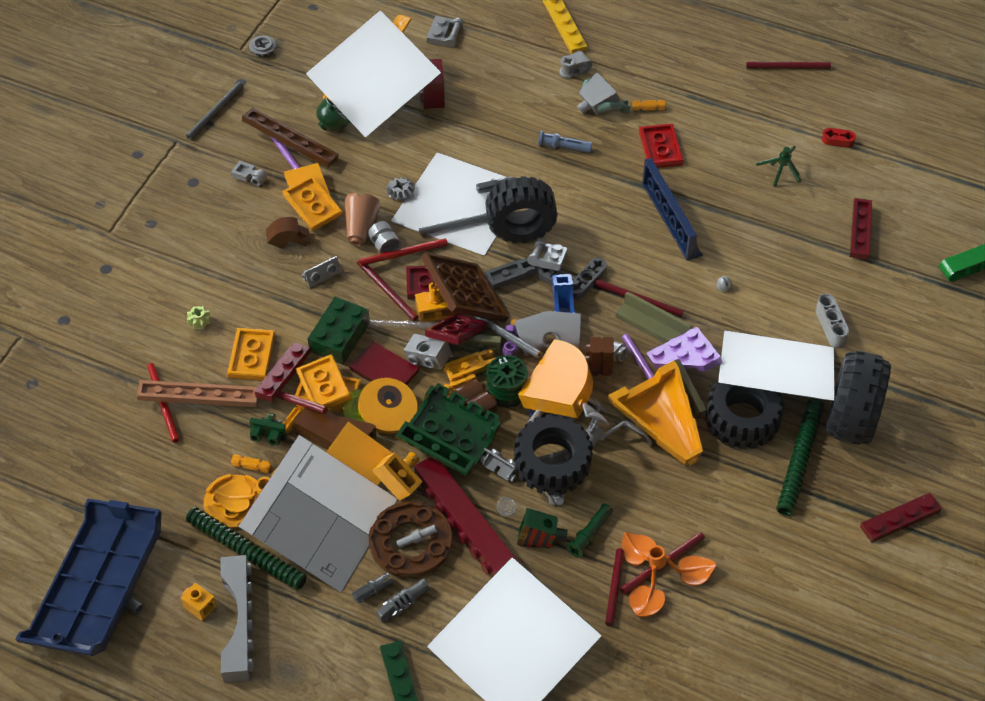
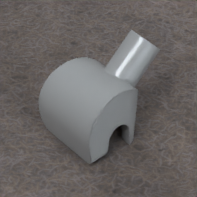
(556, 499)

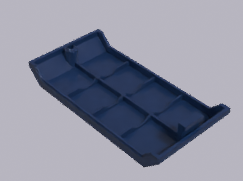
(95, 578)

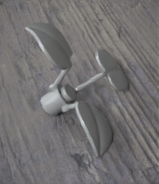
(595, 431)

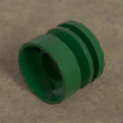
(505, 380)

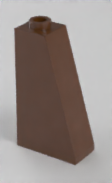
(325, 428)

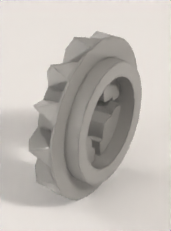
(265, 41)
(396, 193)

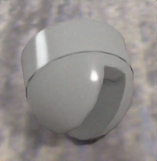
(721, 285)

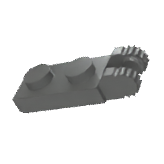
(510, 273)

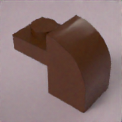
(286, 230)

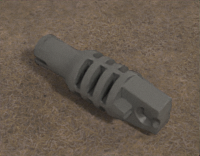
(402, 601)

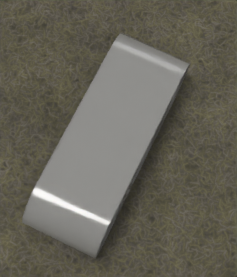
(832, 320)

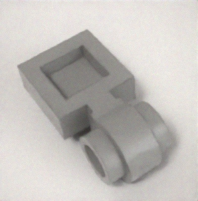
(245, 171)

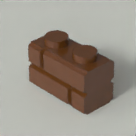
(600, 355)

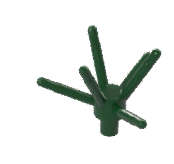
(784, 160)

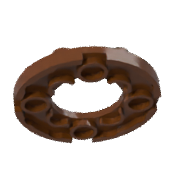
(408, 513)

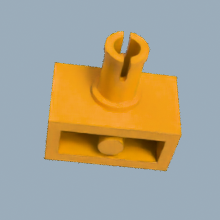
(432, 305)
(398, 474)

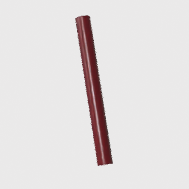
(303, 402)
(613, 595)

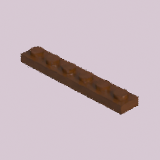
(290, 137)

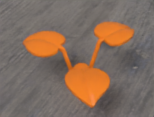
(647, 600)

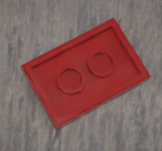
(661, 145)

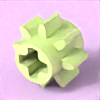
(198, 317)

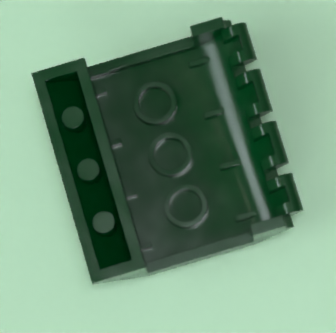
(450, 429)

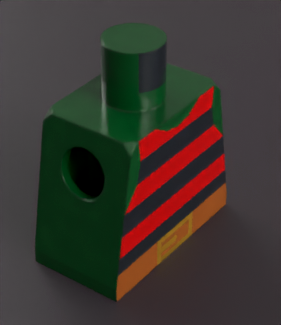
(539, 530)

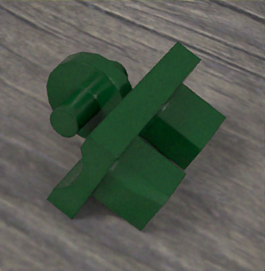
(267, 427)

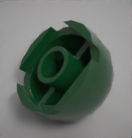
(330, 116)

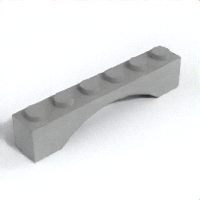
(236, 656)

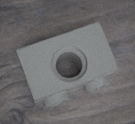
(427, 351)

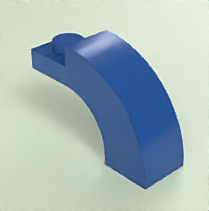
(563, 293)

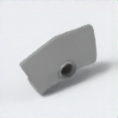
(559, 324)

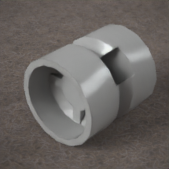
(384, 237)

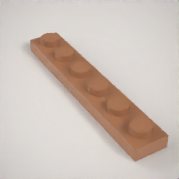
(196, 393)

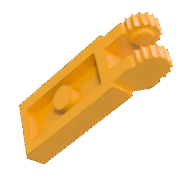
(468, 365)

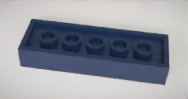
(670, 211)

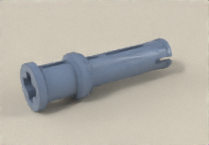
(558, 141)

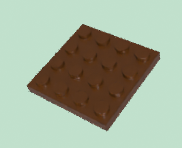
(464, 287)

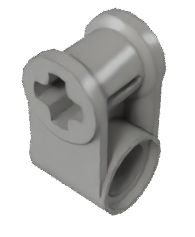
(575, 64)

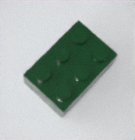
(339, 330)

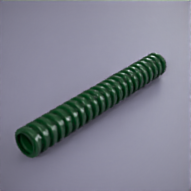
(800, 457)
(244, 546)

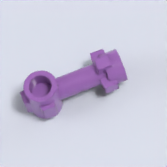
(510, 348)

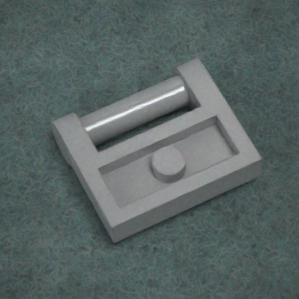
(440, 28)
(553, 258)

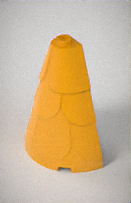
(663, 413)

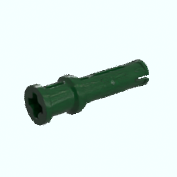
(586, 536)

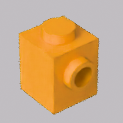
(198, 601)

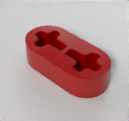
(838, 137)

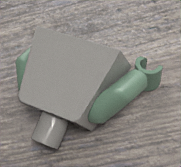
(600, 97)

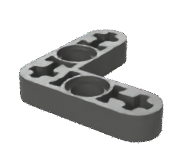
(578, 280)

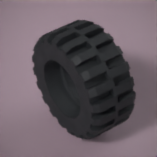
(521, 194)
(740, 430)
(553, 477)

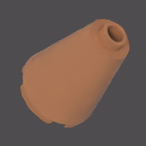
(360, 216)

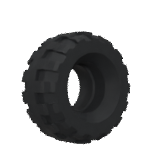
(858, 397)

